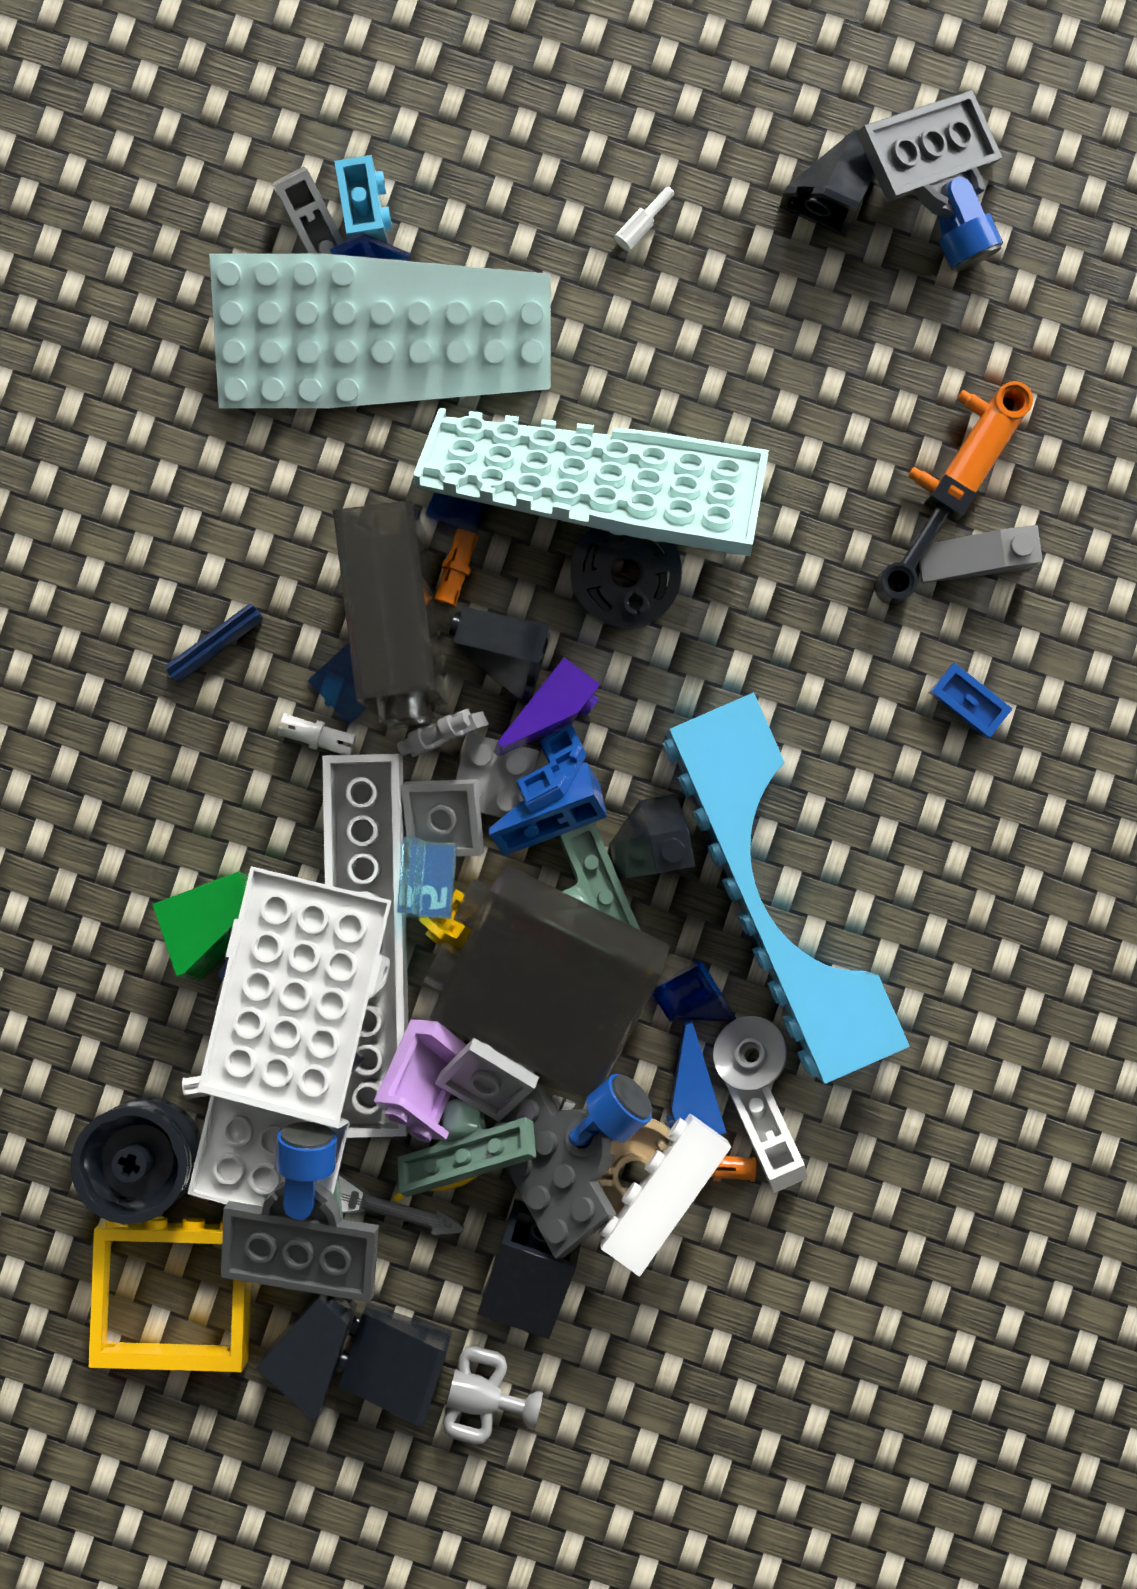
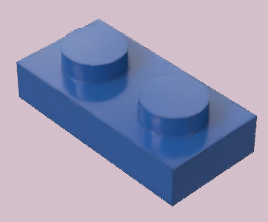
(970, 700)

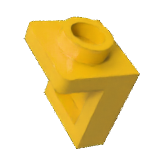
(447, 929)

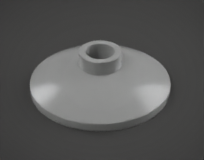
(736, 1044)

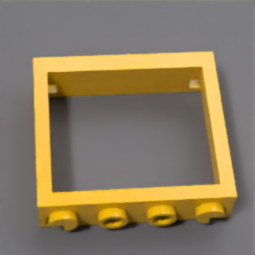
(157, 1355)

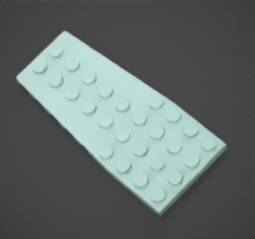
(373, 330)
(618, 482)

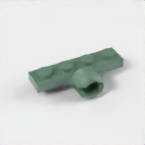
(594, 874)
(467, 1151)

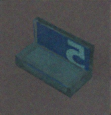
(426, 879)

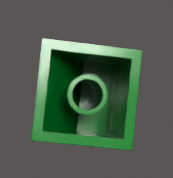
(200, 924)

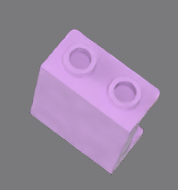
(409, 1085)

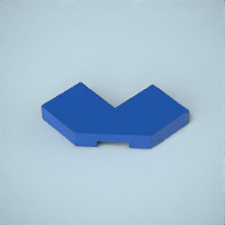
(552, 781)

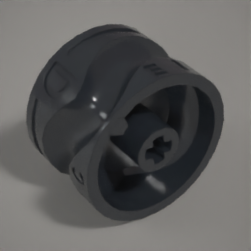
(135, 1160)

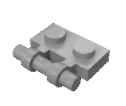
(445, 731)

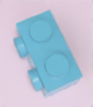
(360, 198)

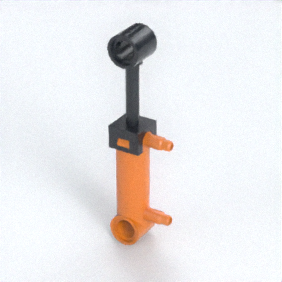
(961, 480)

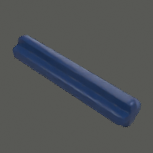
(214, 643)

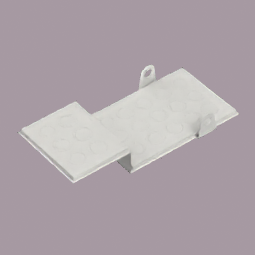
(285, 1027)

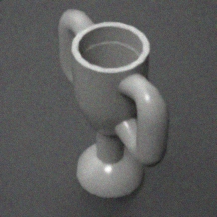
(483, 1397)

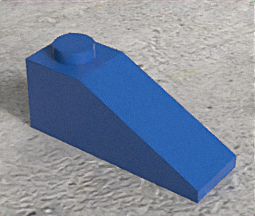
(578, 808)
(692, 1086)

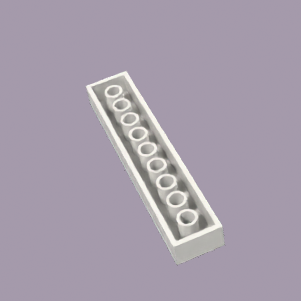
(364, 856)

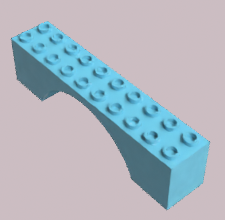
(831, 1011)

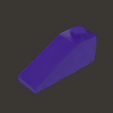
(553, 706)

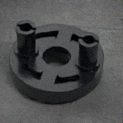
(633, 605)

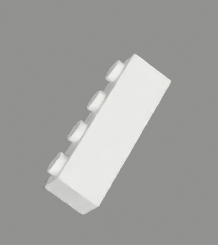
(663, 1194)

